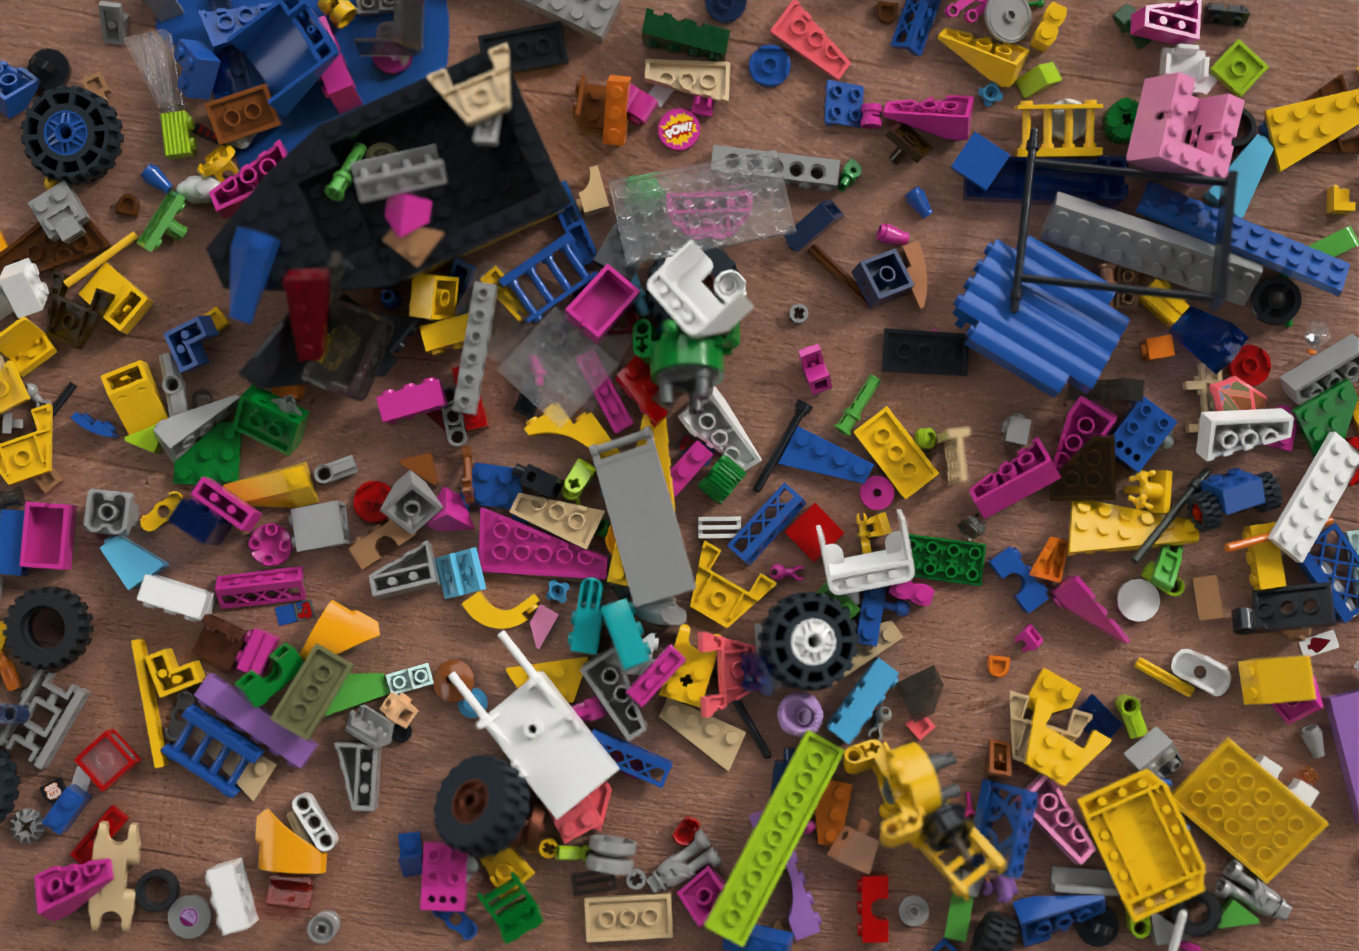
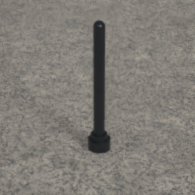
(801, 410)
(748, 723)

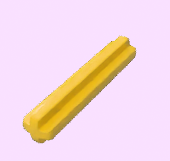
(1164, 677)

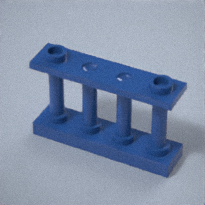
(528, 268)
(213, 730)

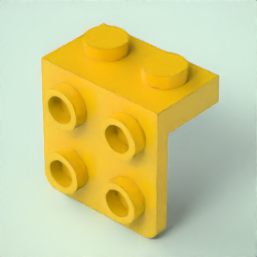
(26, 345)

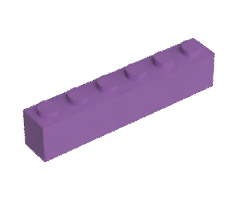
(256, 721)

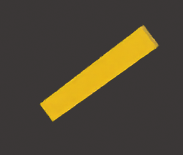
(149, 703)

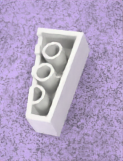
(1240, 429)

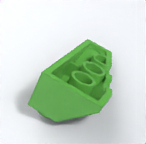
(359, 689)

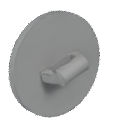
(1008, 19)

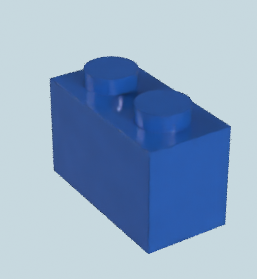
(67, 809)

